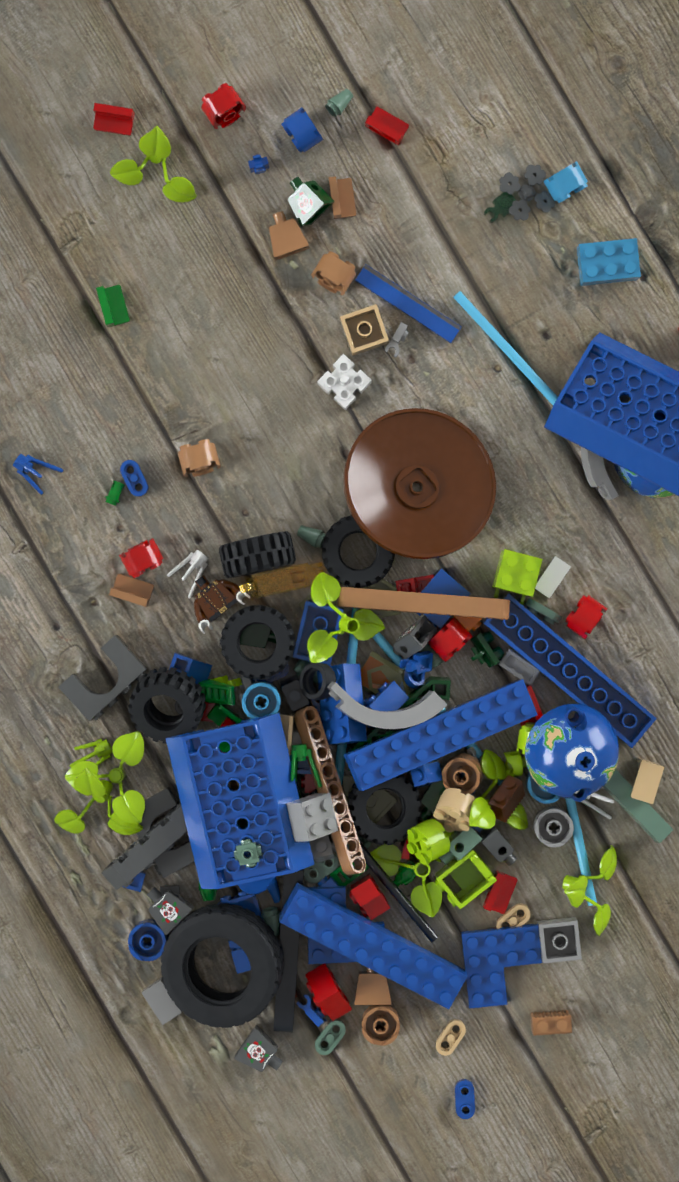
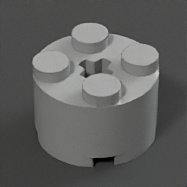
(561, 834)

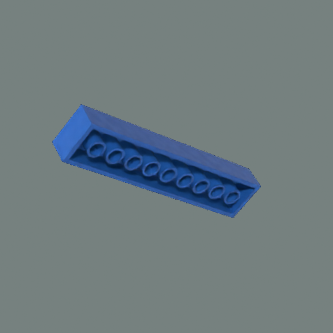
(571, 671)
(440, 735)
(372, 946)

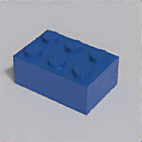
(313, 619)

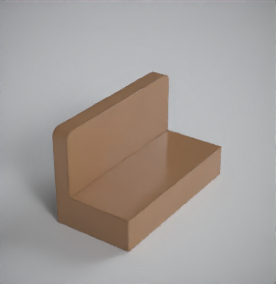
(343, 196)
(132, 590)

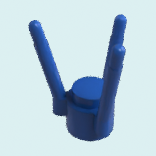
(24, 464)

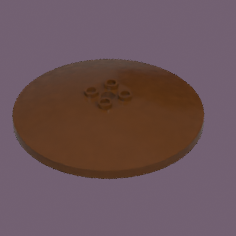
(443, 460)

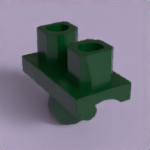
(483, 651)

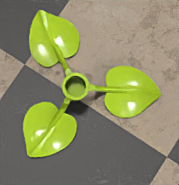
(157, 149)
(363, 624)
(128, 749)
(90, 784)
(480, 812)
(576, 888)
(424, 897)

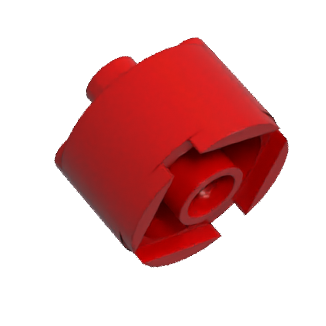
(223, 106)
(141, 557)
(586, 616)
(449, 639)

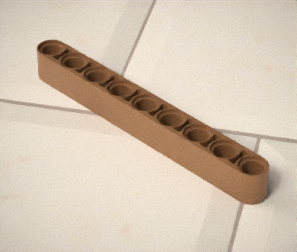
(424, 603)
(331, 780)

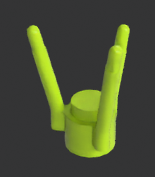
(102, 750)

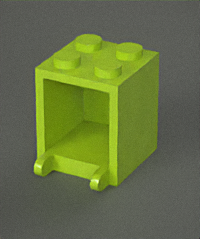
(517, 574)
(471, 876)

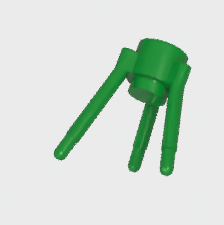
(299, 753)

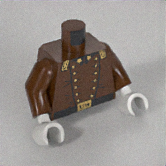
(215, 600)

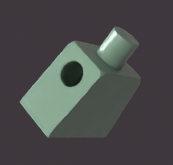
(466, 842)

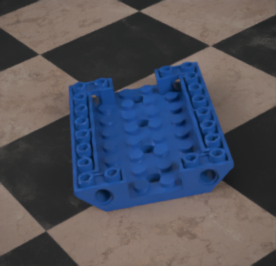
(620, 430)
(211, 809)

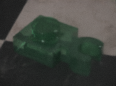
(502, 205)

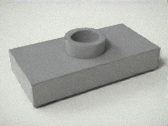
(519, 667)

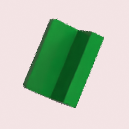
(113, 305)

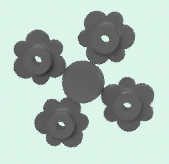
(526, 192)

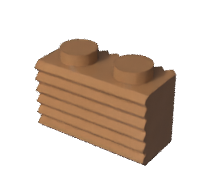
(551, 1023)

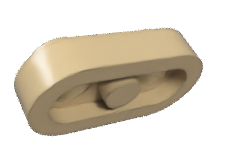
(512, 917)
(451, 1037)

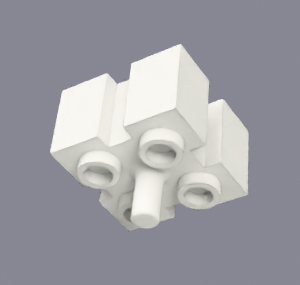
(344, 382)

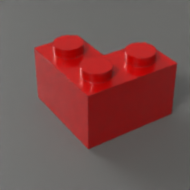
(369, 897)
(327, 992)

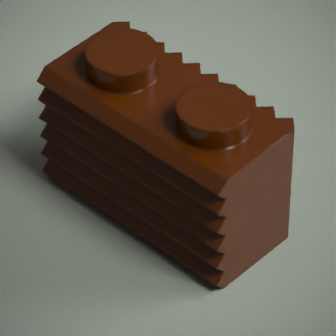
(507, 798)

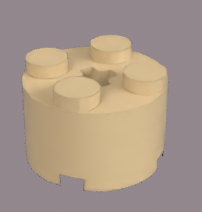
(454, 810)

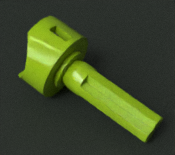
(514, 763)

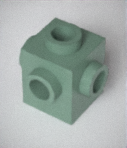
(253, 848)

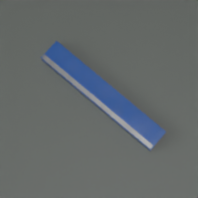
(408, 303)

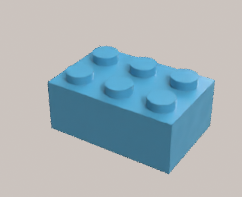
(608, 262)

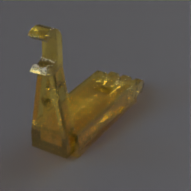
(281, 580)

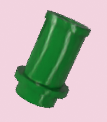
(114, 493)

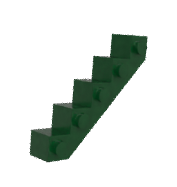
(439, 685)

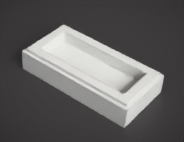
(552, 577)

